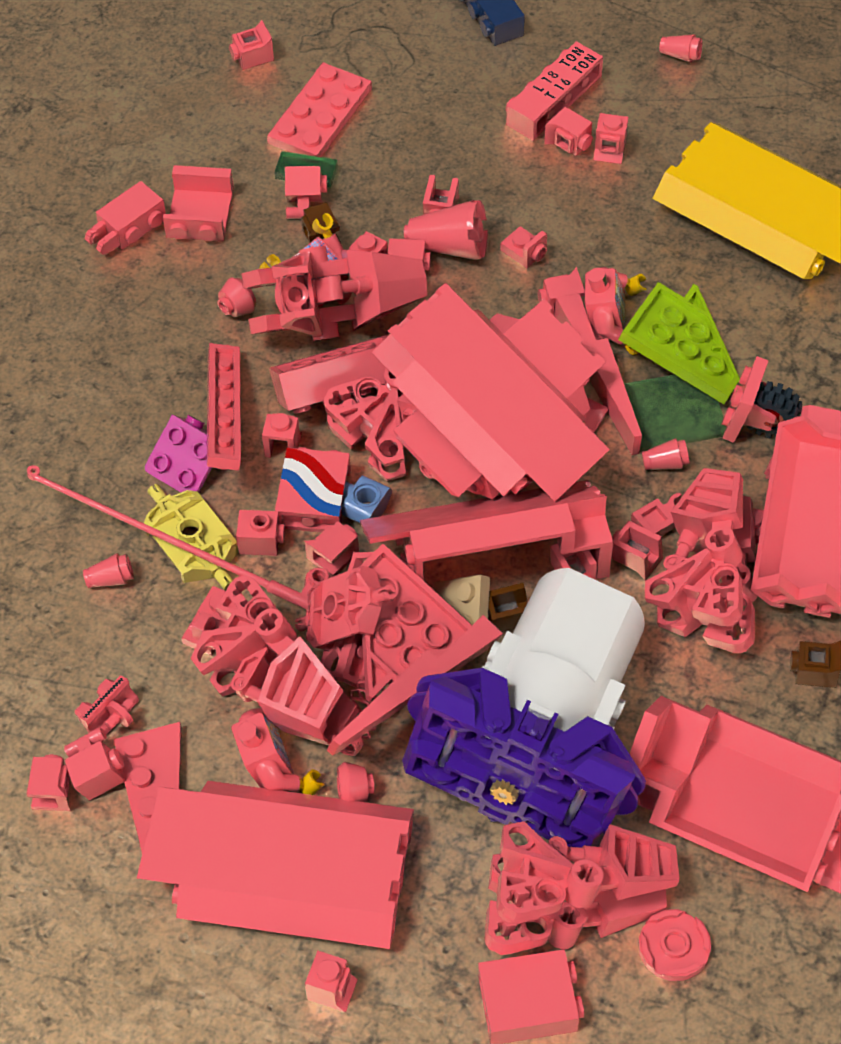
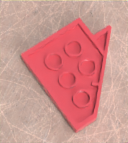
(406, 624)

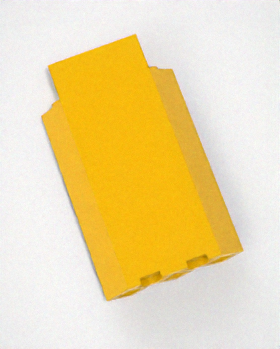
(757, 200)

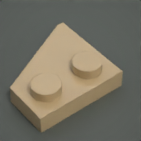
(466, 595)

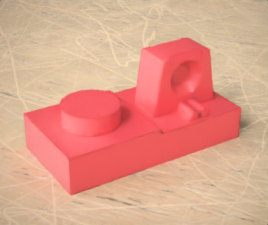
(205, 619)

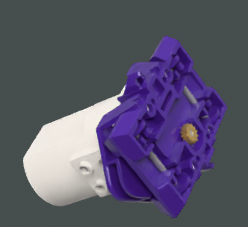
(538, 721)

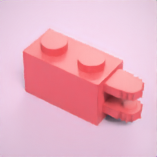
(126, 219)

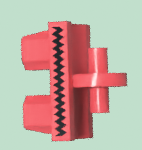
(110, 708)

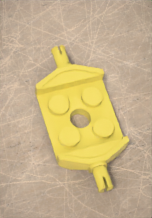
(186, 510)

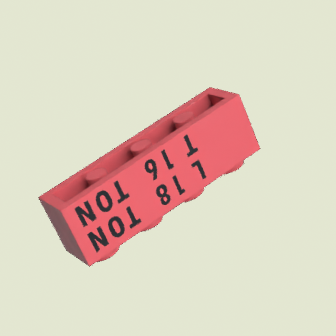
(553, 90)

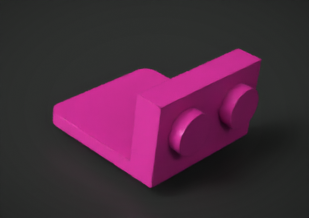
(181, 454)

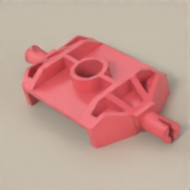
(343, 607)

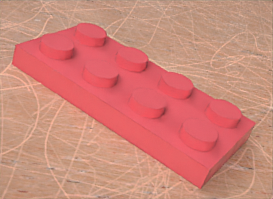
(319, 111)

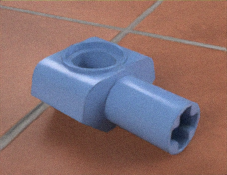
(365, 491)

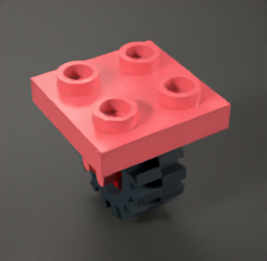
(759, 404)

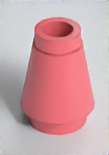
(682, 47)
(666, 456)
(109, 572)

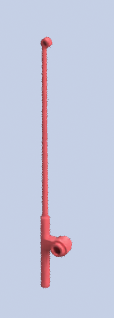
(300, 599)

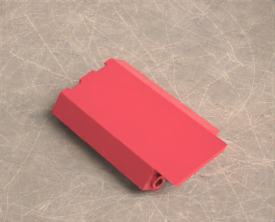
(802, 516)
(280, 861)

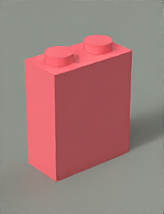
(529, 997)

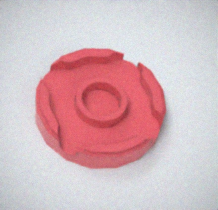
(674, 945)

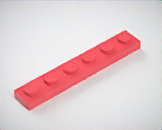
(223, 407)

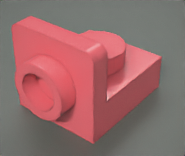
(524, 246)

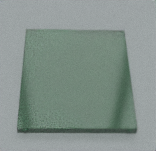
(673, 409)

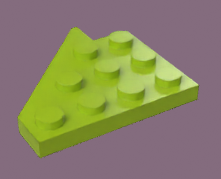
(683, 339)

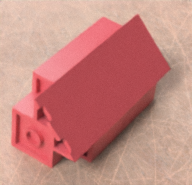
(551, 348)
(488, 397)
(500, 522)
(742, 792)

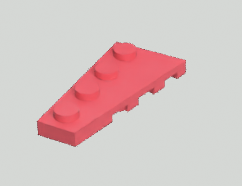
(150, 761)

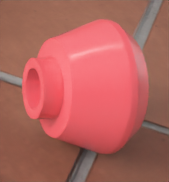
(235, 299)
(354, 782)

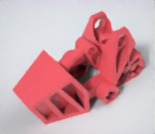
(308, 279)
(369, 419)
(721, 529)
(269, 655)
(604, 888)

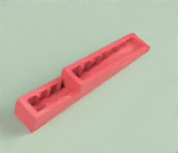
(606, 380)
(396, 696)

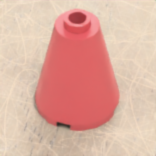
(452, 230)

